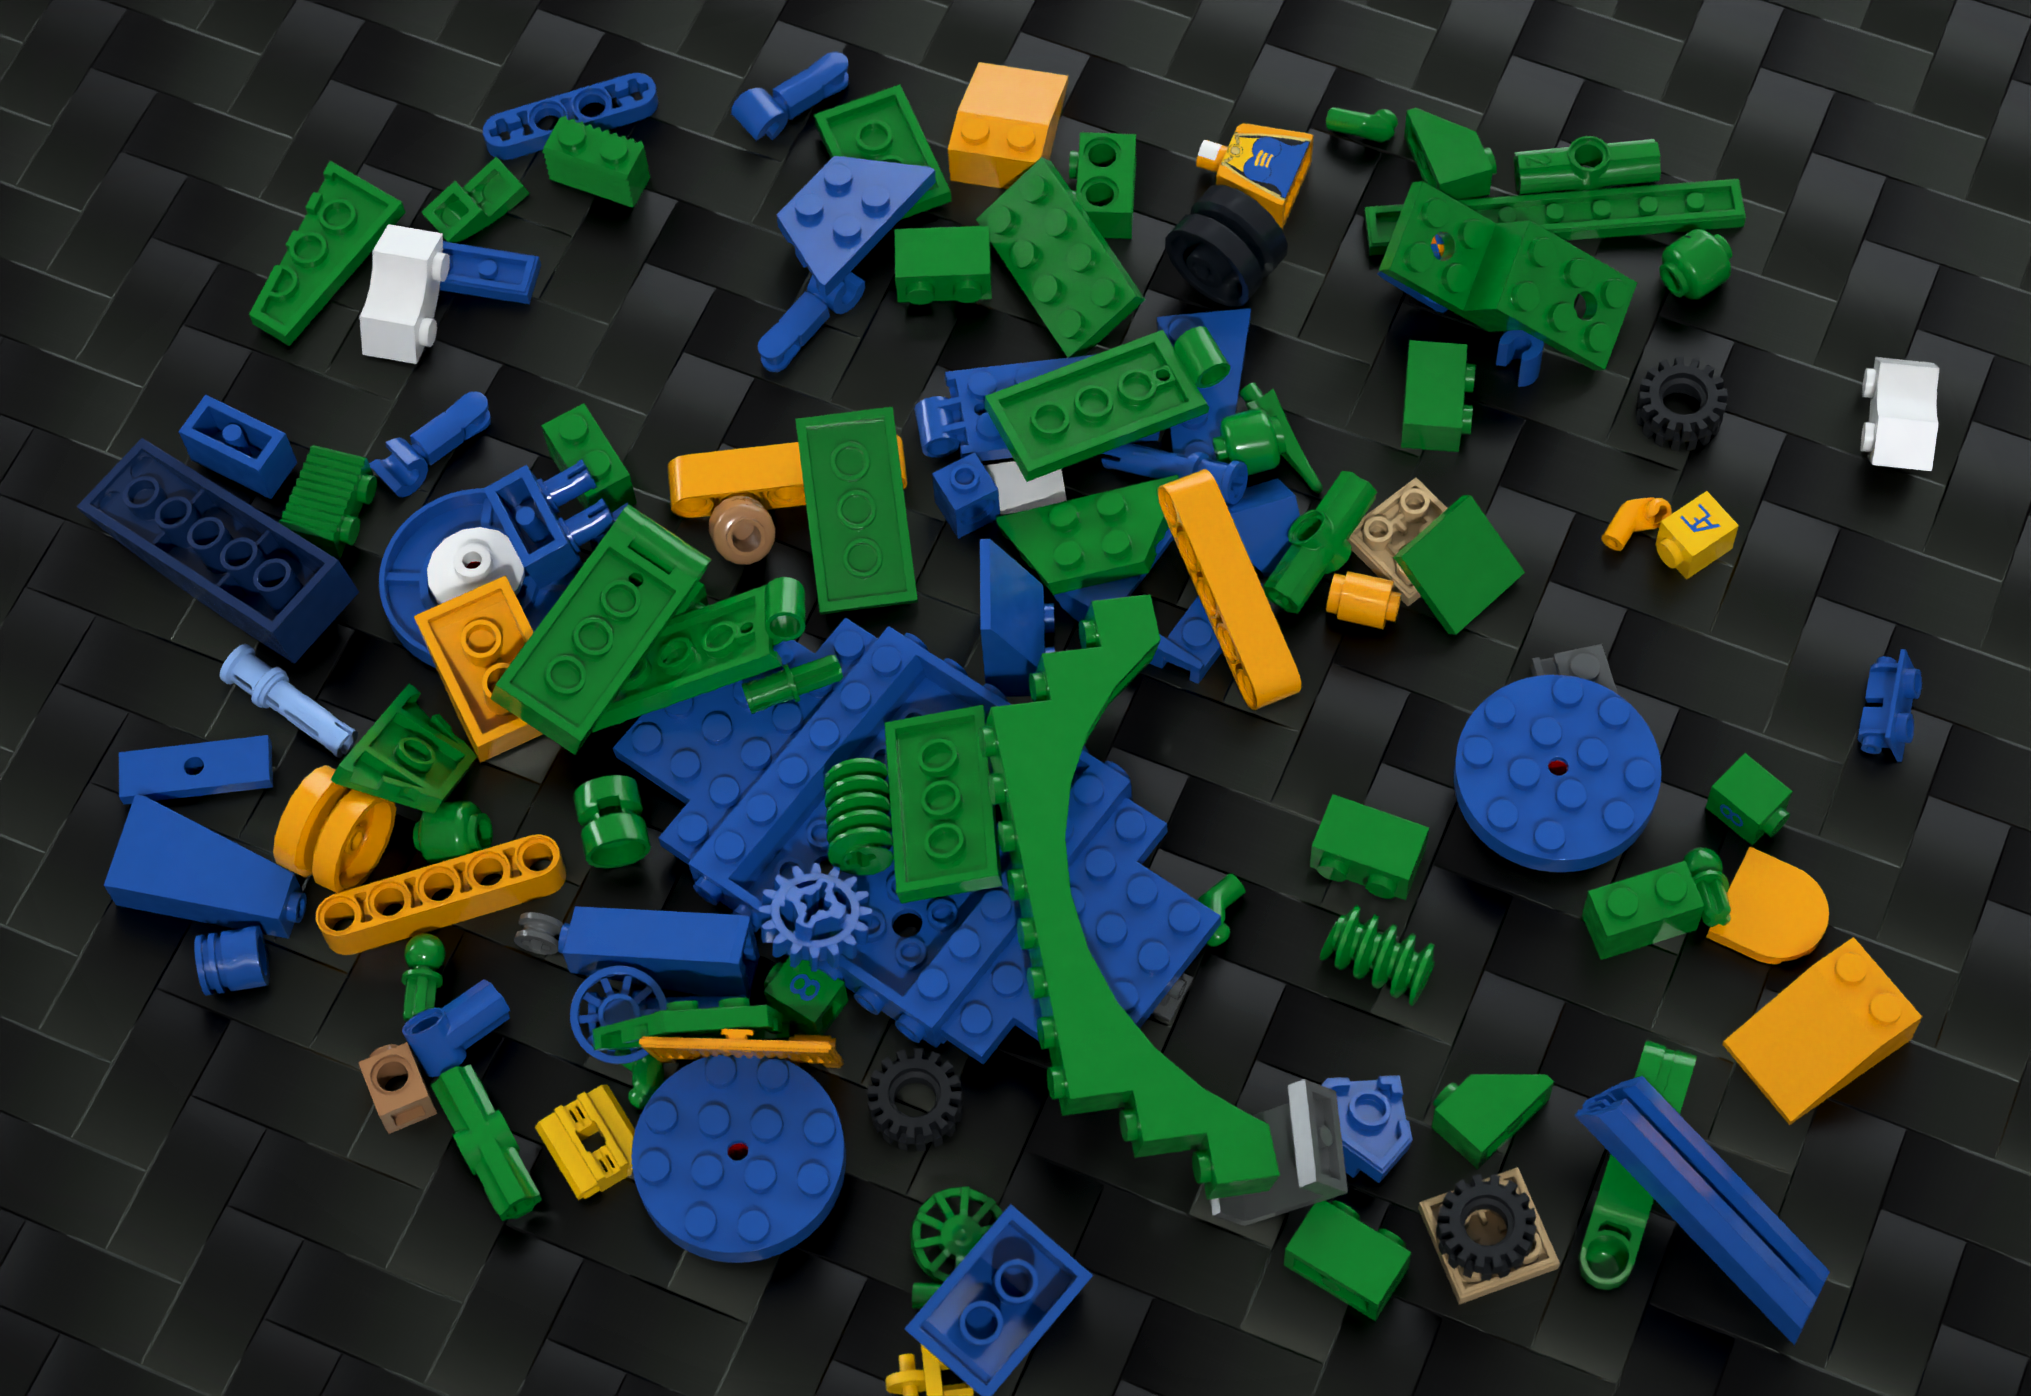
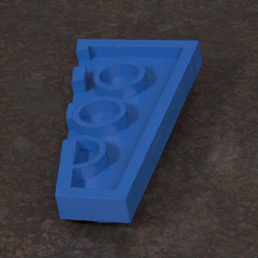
(1230, 333)

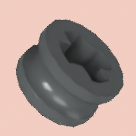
(538, 933)

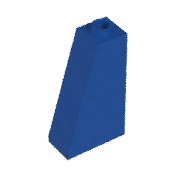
(197, 875)
(676, 949)

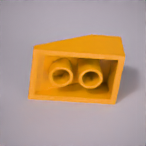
(1004, 124)
(472, 647)
(1823, 1031)

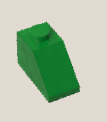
(1449, 155)
(1488, 1111)

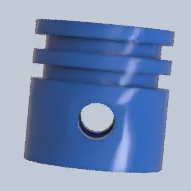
(232, 961)

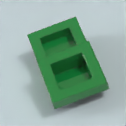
(483, 200)

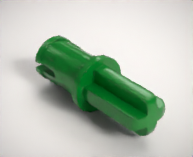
(791, 683)

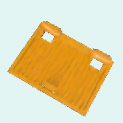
(799, 1049)

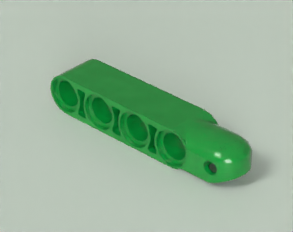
(1622, 1202)

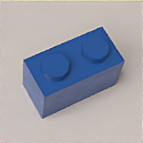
(238, 446)

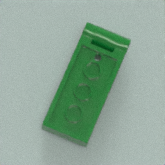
(600, 629)

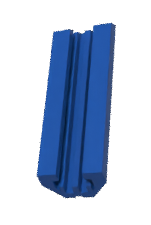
(1708, 1201)

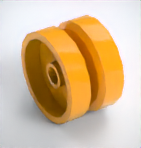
(333, 832)

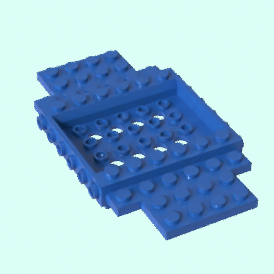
(963, 978)

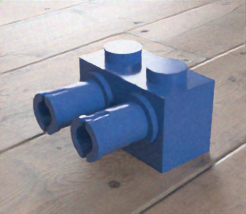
(529, 516)

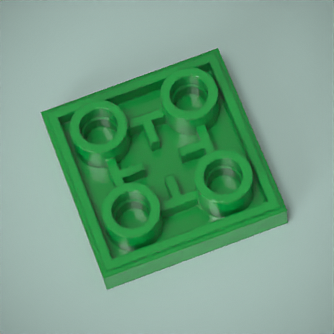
(1459, 564)

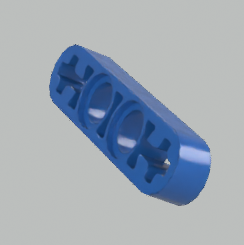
(570, 105)

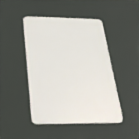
(1019, 495)

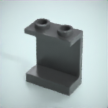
(1307, 1156)

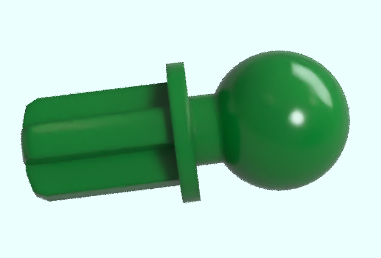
(1711, 883)
(423, 956)

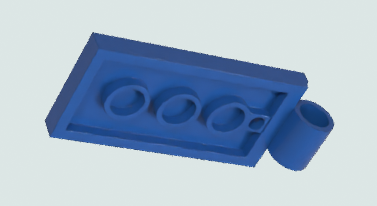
(954, 422)

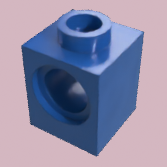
(966, 495)

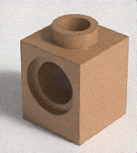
(403, 1106)

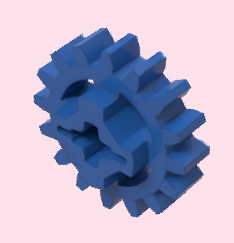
(816, 913)

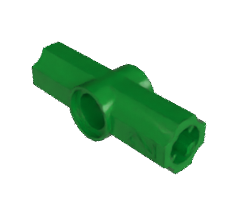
(1564, 170)
(1319, 542)
(486, 1142)

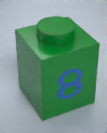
(1750, 800)
(805, 996)

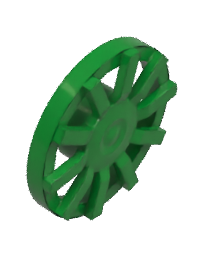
(956, 1235)

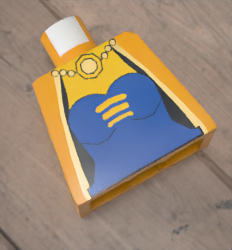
(1262, 164)

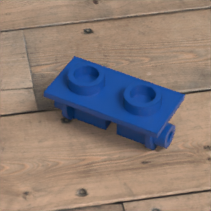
(1892, 723)

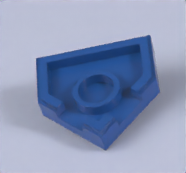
(1371, 1124)

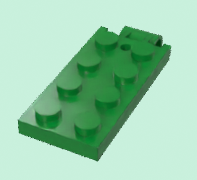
(1106, 400)
(713, 649)

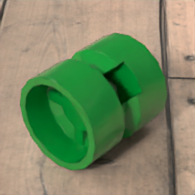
(611, 821)

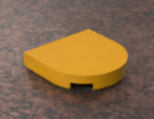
(1774, 911)

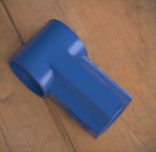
(444, 1034)

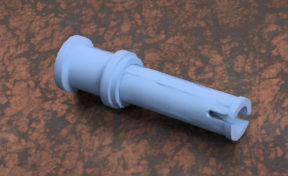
(272, 689)

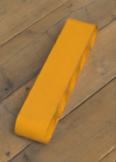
(762, 472)
(1229, 589)
(418, 886)

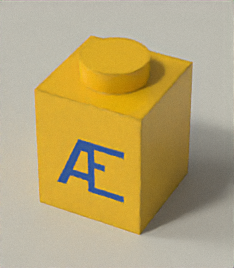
(1696, 535)

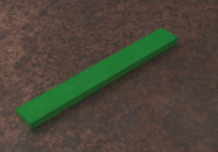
(1597, 211)

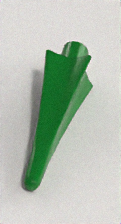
(1269, 402)

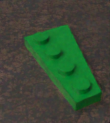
(325, 251)

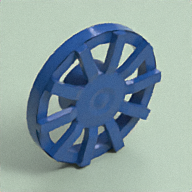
(613, 1009)

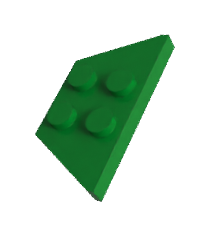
(1090, 536)
(407, 757)
(686, 1020)

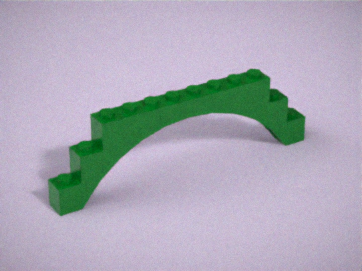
(1092, 1042)

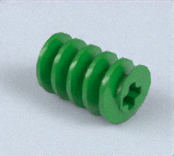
(858, 816)
(1379, 953)

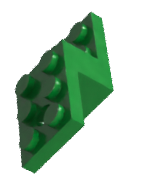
(1508, 276)

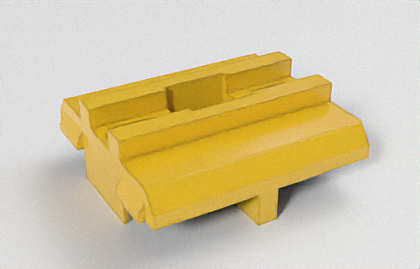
(564, 1137)

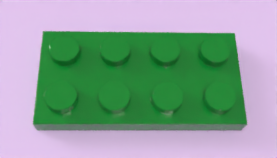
(1060, 259)
(856, 510)
(941, 805)

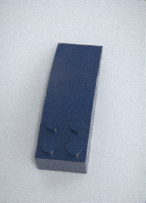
(221, 550)

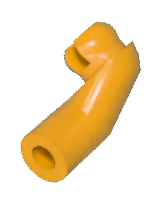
(1634, 517)

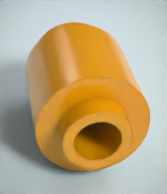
(1363, 599)

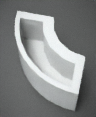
(403, 294)
(1901, 413)

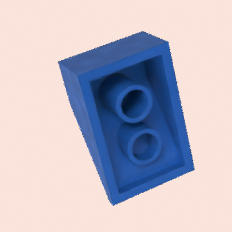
(1011, 621)
(998, 1302)

